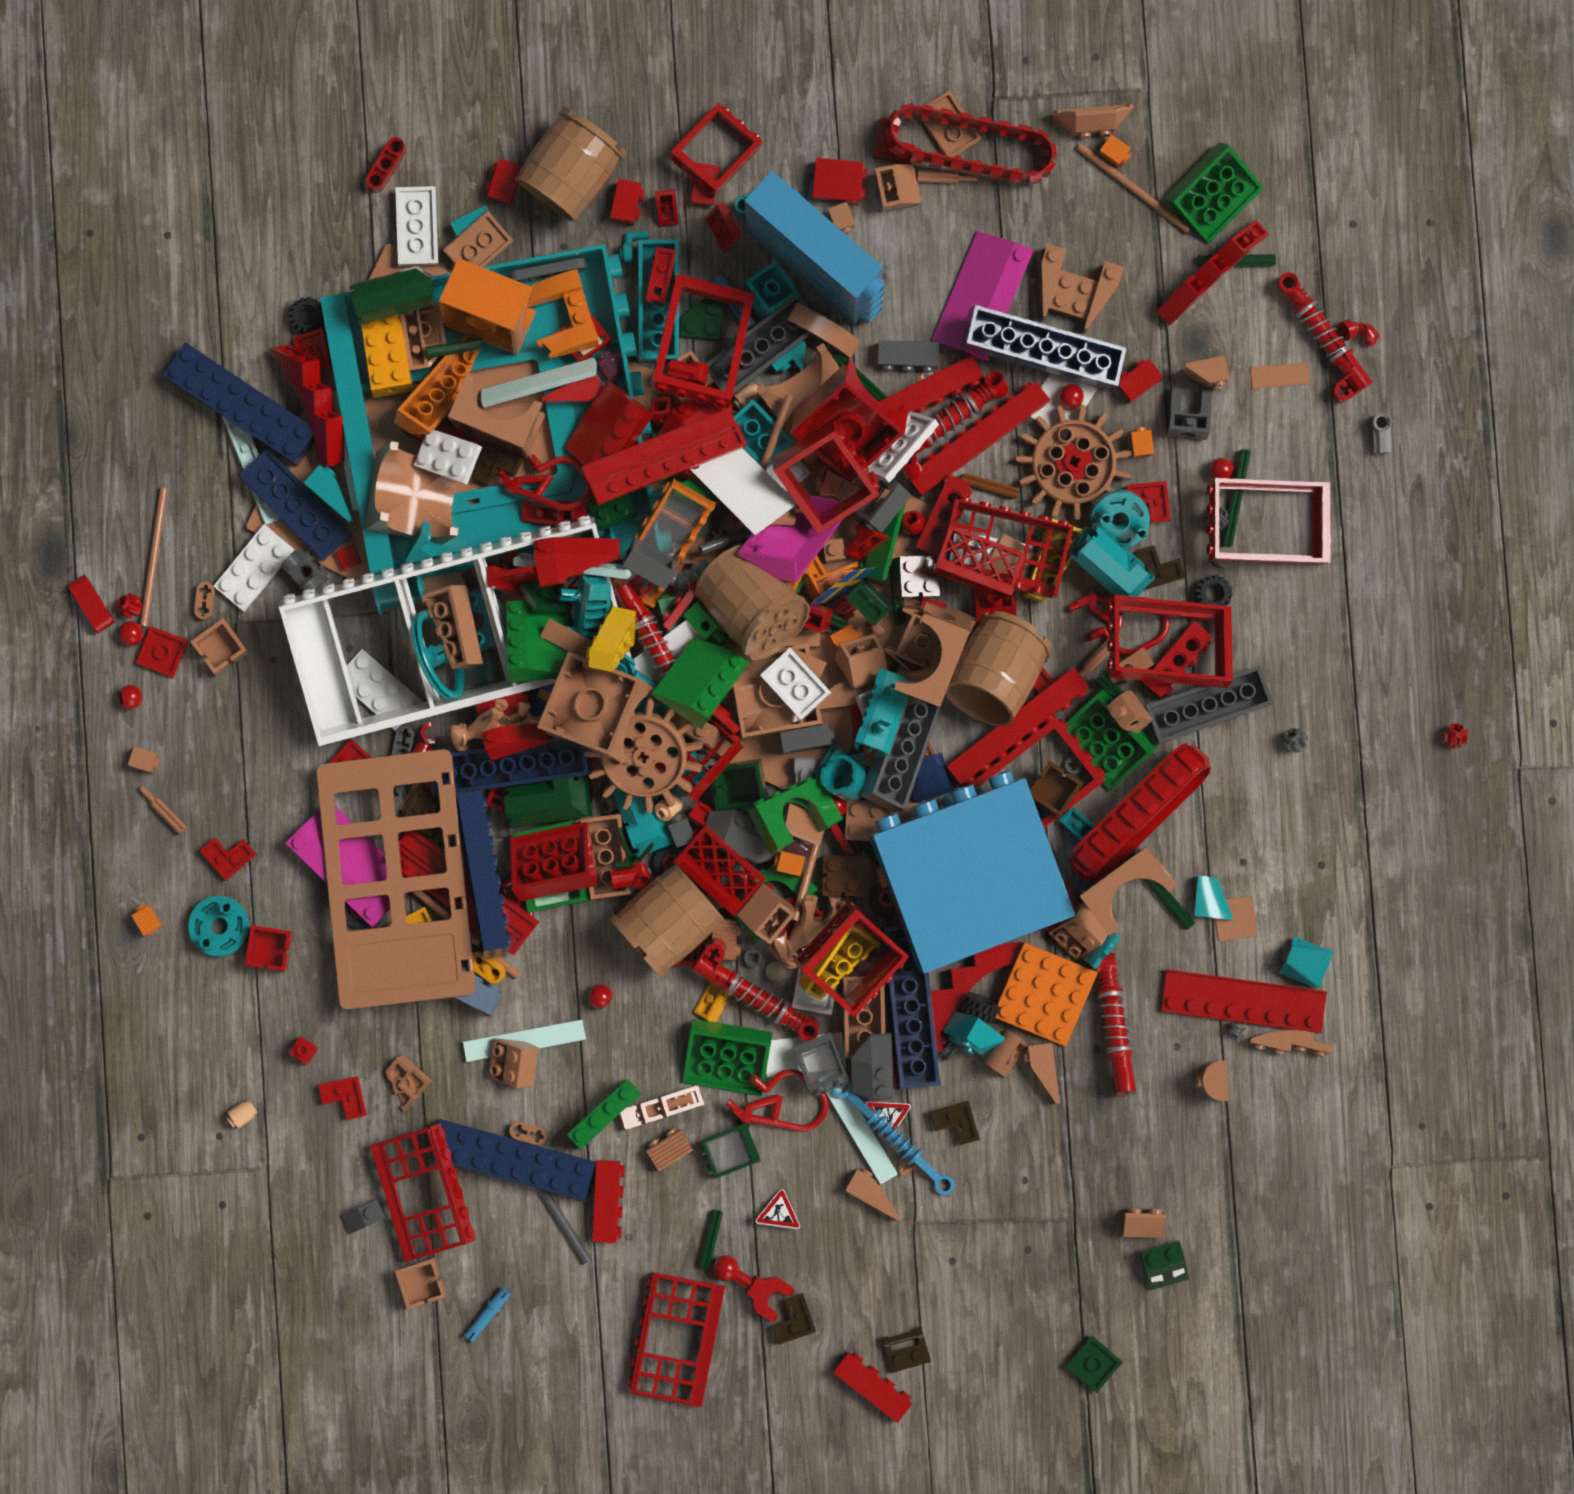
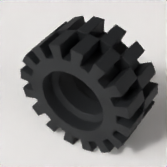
(298, 307)
(1217, 581)
(980, 1007)

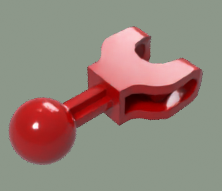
(727, 1269)

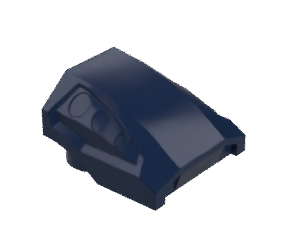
(932, 779)

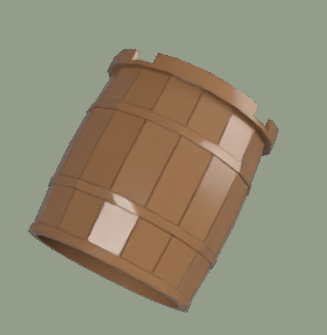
(570, 165)
(751, 604)
(998, 668)
(667, 920)

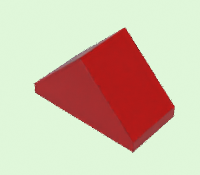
(667, 207)

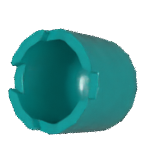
(843, 778)

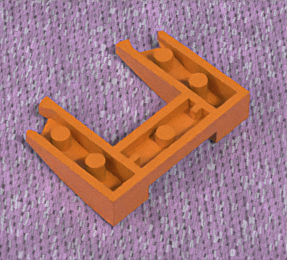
(583, 333)
(820, 581)

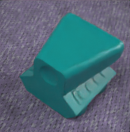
(1306, 962)

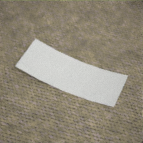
(783, 1055)

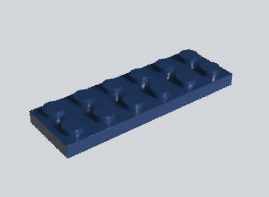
(295, 504)

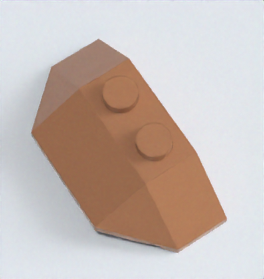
(1093, 120)
(420, 330)

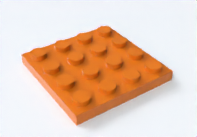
(1045, 993)

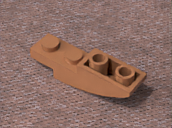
(1284, 1039)

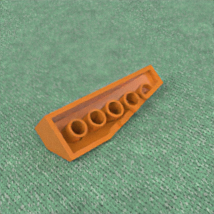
(435, 394)

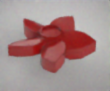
(509, 558)

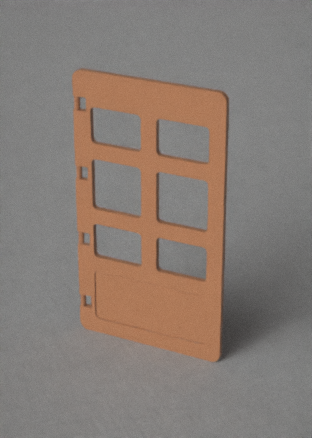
(404, 959)

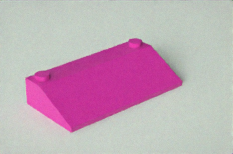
(986, 280)
(789, 549)
(359, 864)

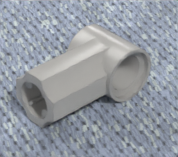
(1381, 436)
(803, 769)

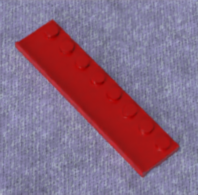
(663, 456)
(424, 858)
(1243, 1001)

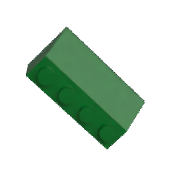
(881, 556)

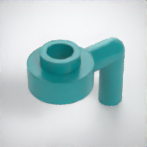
(627, 251)

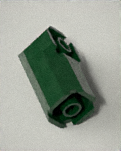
(392, 294)
(548, 802)

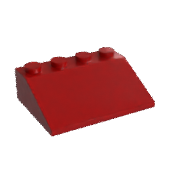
(609, 425)
(552, 862)

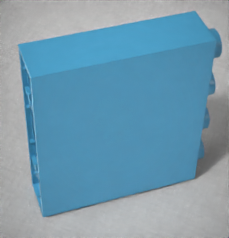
(815, 249)
(970, 872)

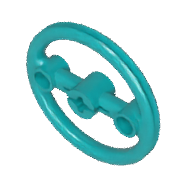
(434, 656)

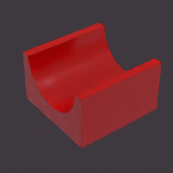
(861, 415)

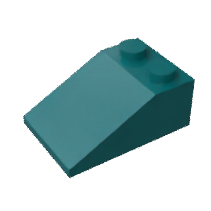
(757, 429)
(328, 489)

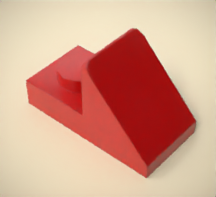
(865, 543)

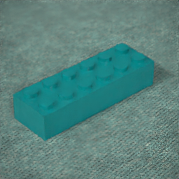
(653, 315)

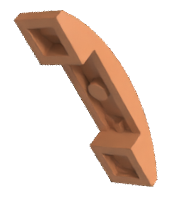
(824, 329)

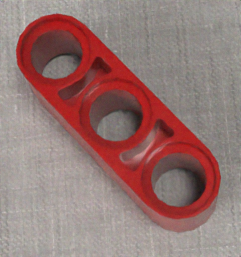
(386, 155)
(91, 603)

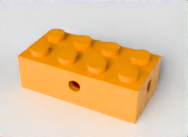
(387, 357)

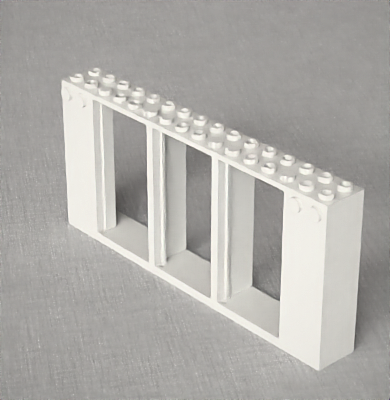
(323, 664)

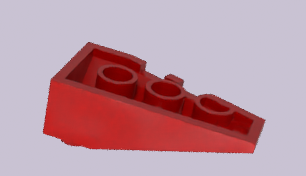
(566, 556)

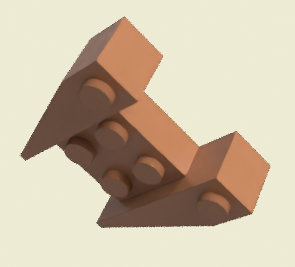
(1074, 294)
(919, 642)

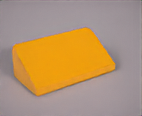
(711, 1003)

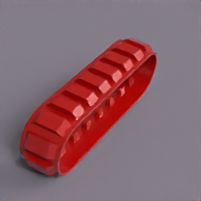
(983, 124)
(1139, 813)

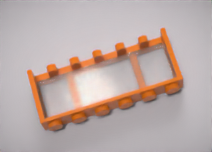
(671, 528)

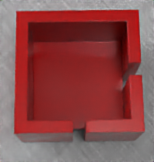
(269, 947)

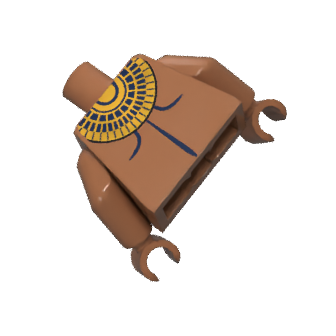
(833, 485)

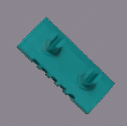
(592, 604)
(882, 714)

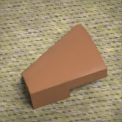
(407, 1080)

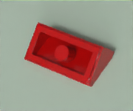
(699, 195)

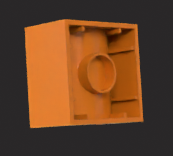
(487, 306)

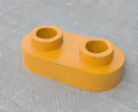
(486, 968)

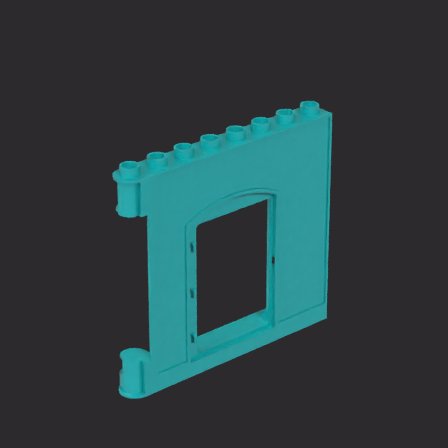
(498, 512)

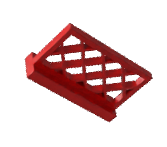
(969, 576)
(510, 579)
(706, 879)

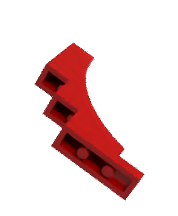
(1212, 271)
(326, 424)
(963, 979)

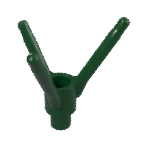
(631, 858)

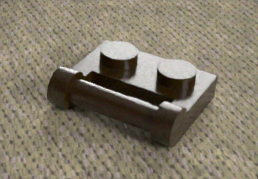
(420, 805)
(908, 1356)

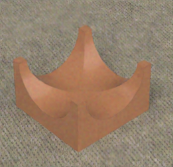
(800, 387)
(512, 434)
(407, 496)
(932, 681)
(592, 706)
(761, 708)
(1140, 866)

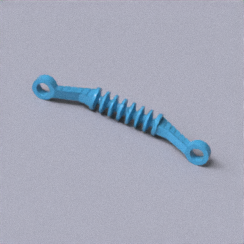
(896, 1139)

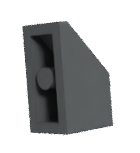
(680, 829)
(364, 1216)

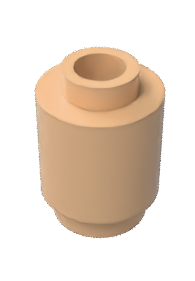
(745, 395)
(665, 812)
(241, 1114)

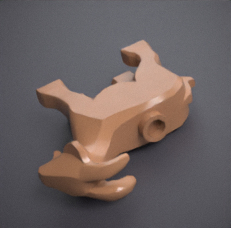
(489, 720)
(806, 928)

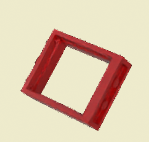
(694, 171)

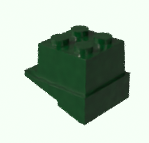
(739, 786)

